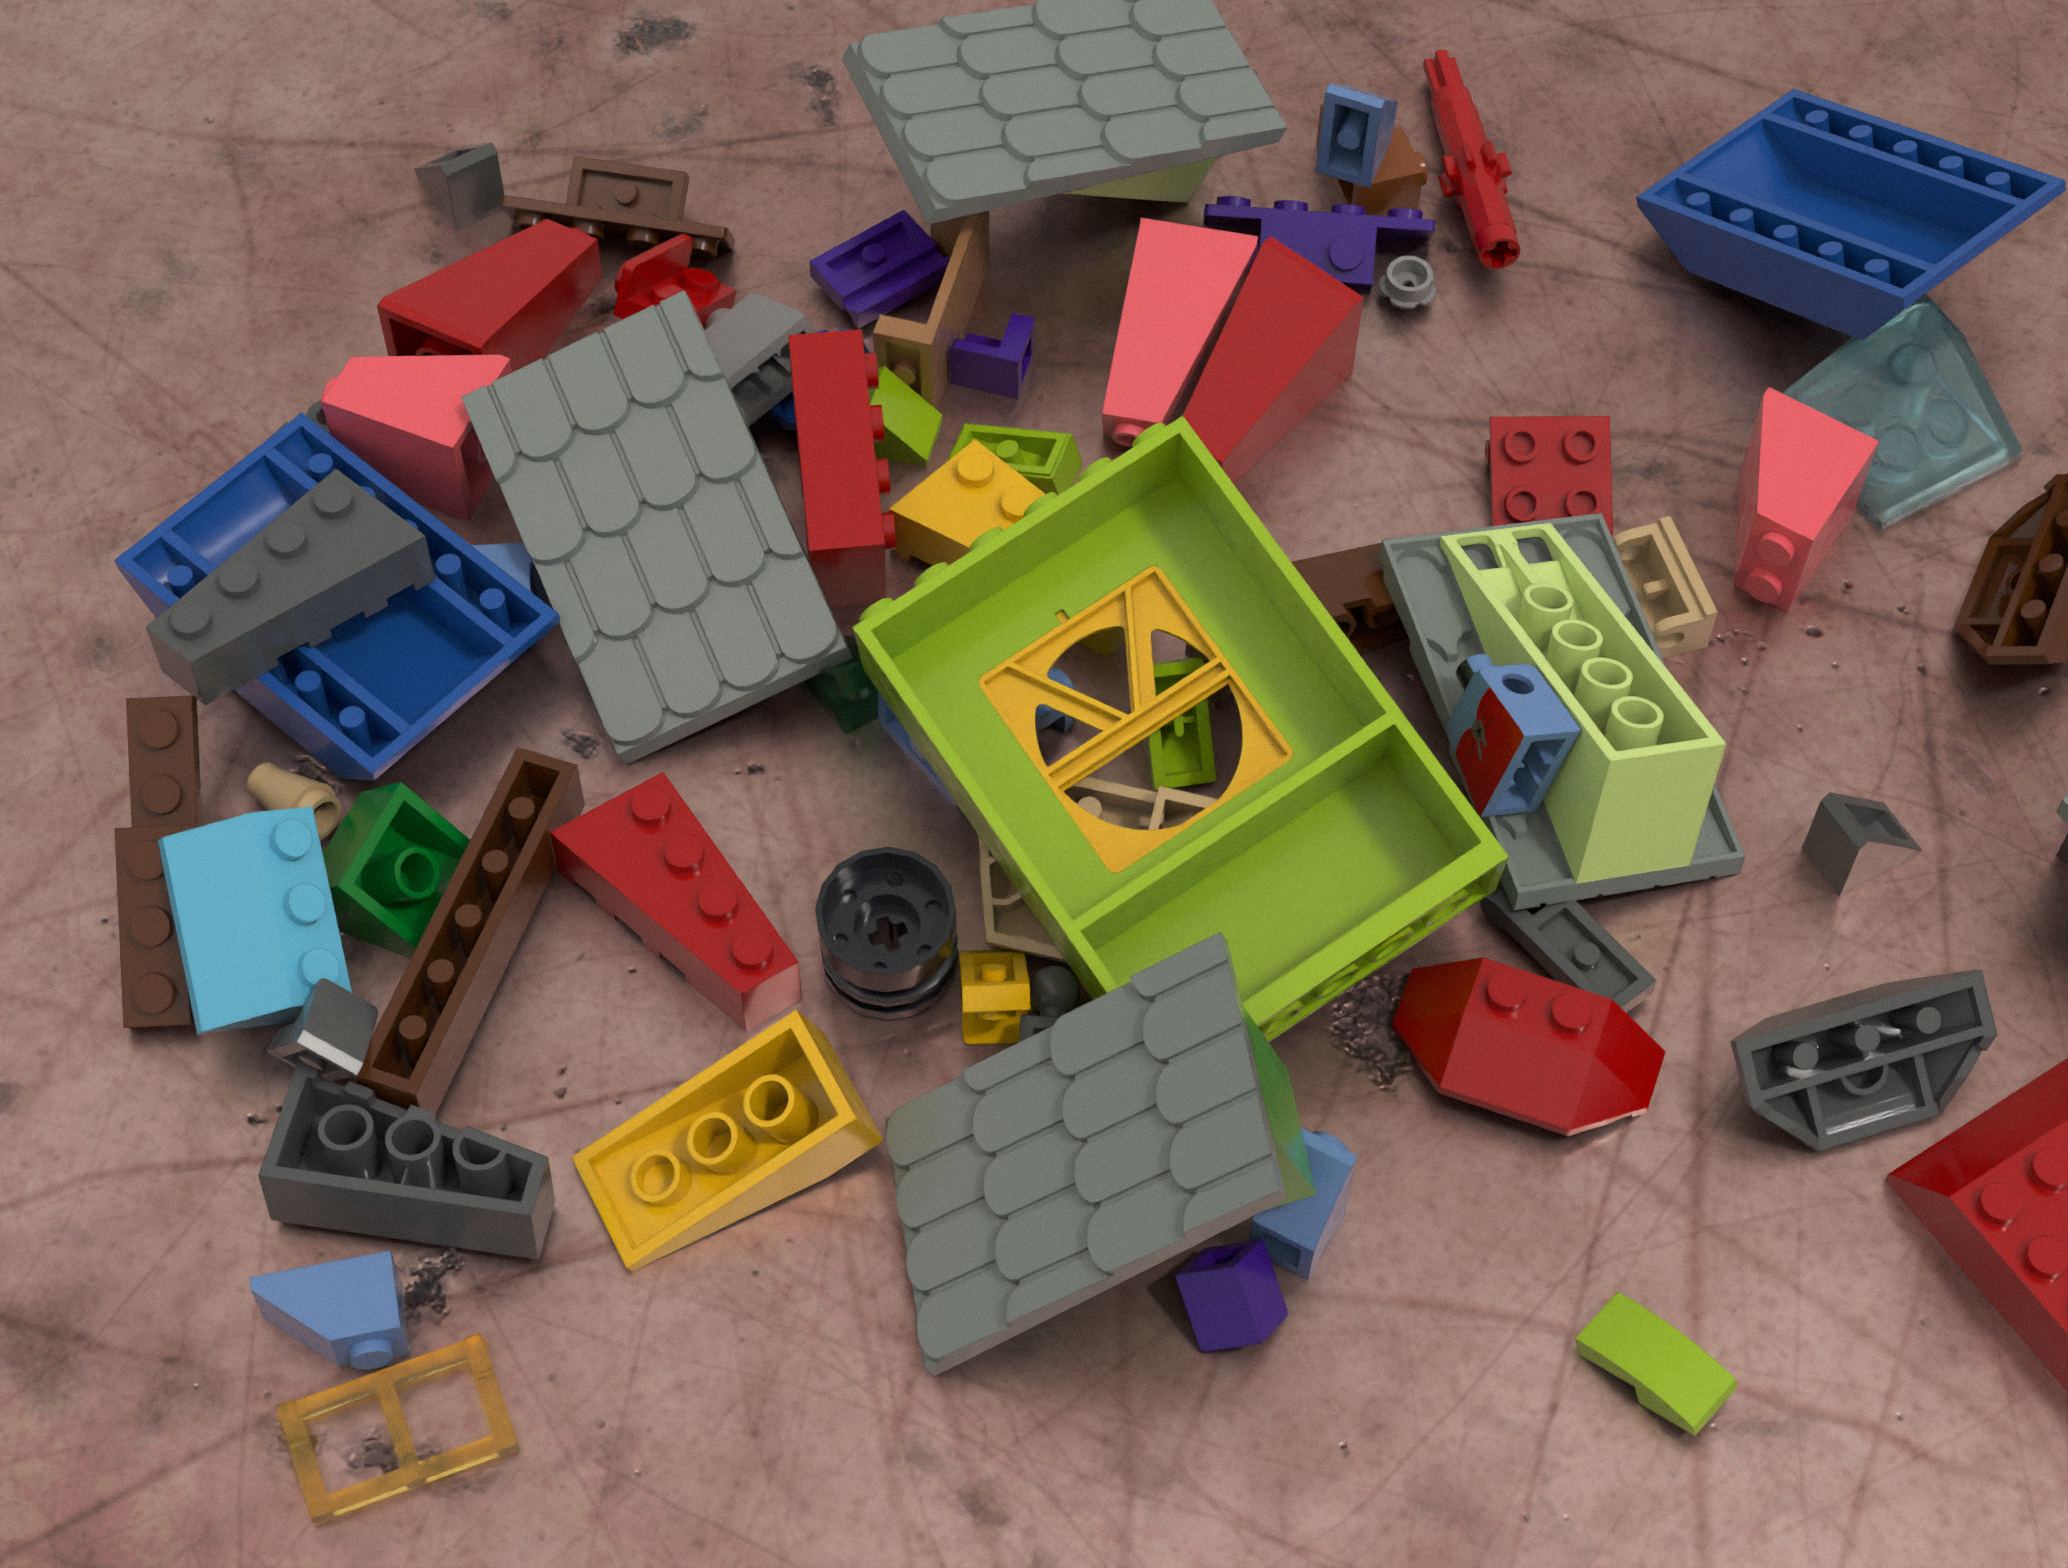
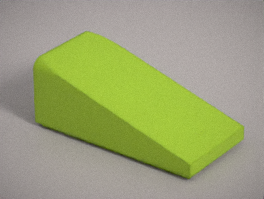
(1042, 457)

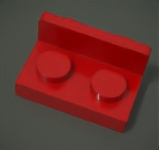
(664, 273)

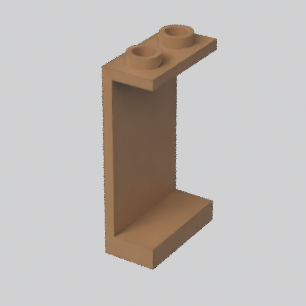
(922, 351)

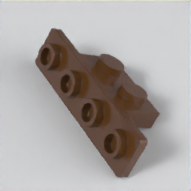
(625, 202)

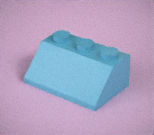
(252, 917)

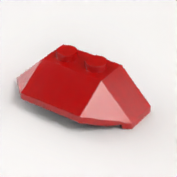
(1527, 1045)

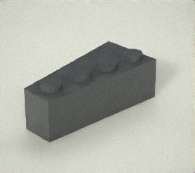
(400, 1173)

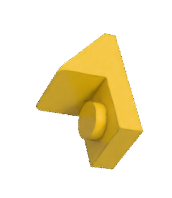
(993, 995)

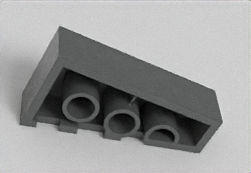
(288, 587)

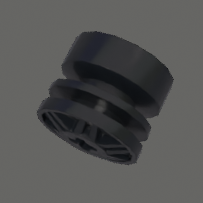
(879, 901)

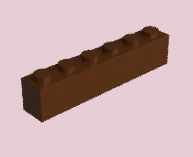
(472, 934)

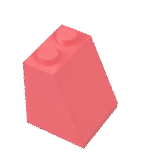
(413, 425)
(1794, 496)

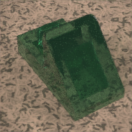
(846, 692)

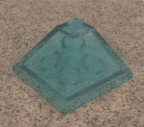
(1923, 402)

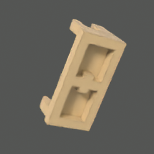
(1667, 587)

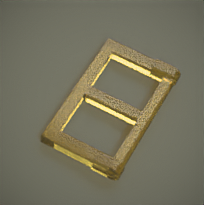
(412, 1471)

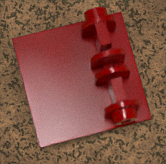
(1549, 468)

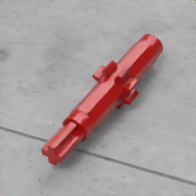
(1471, 165)

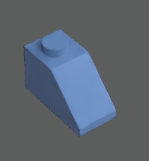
(1354, 133)
(340, 1309)

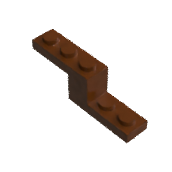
(163, 803)

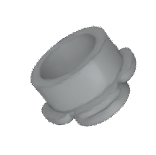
(1408, 282)

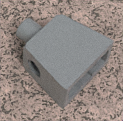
(755, 350)

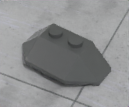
(1866, 1057)

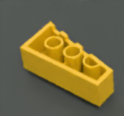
(963, 502)

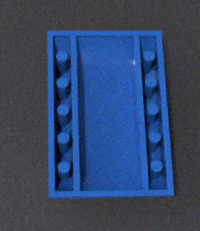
(1838, 211)
(379, 677)

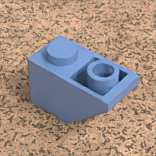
(1302, 1229)

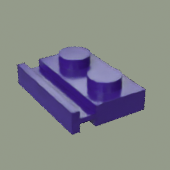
(880, 268)

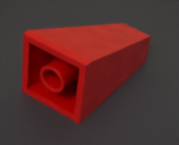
(498, 300)
(1275, 358)

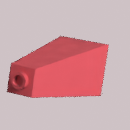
(1170, 321)

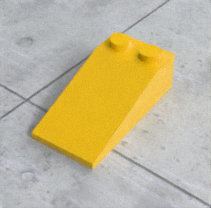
(727, 1143)

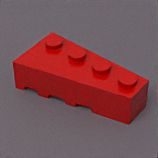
(839, 465)
(675, 889)

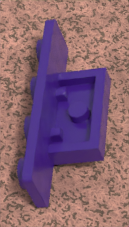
(1334, 241)

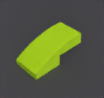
(1661, 1363)

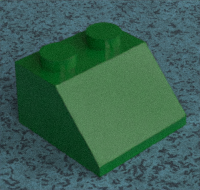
(391, 867)

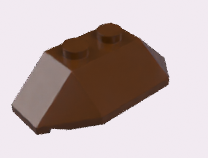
(2021, 586)

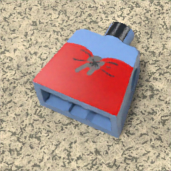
(1508, 735)

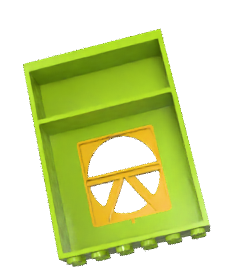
(1338, 819)

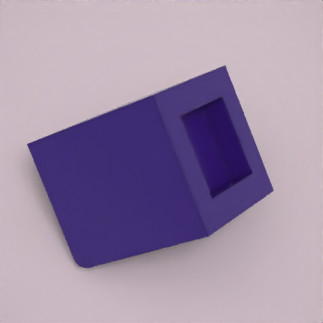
(994, 363)
(1232, 1295)

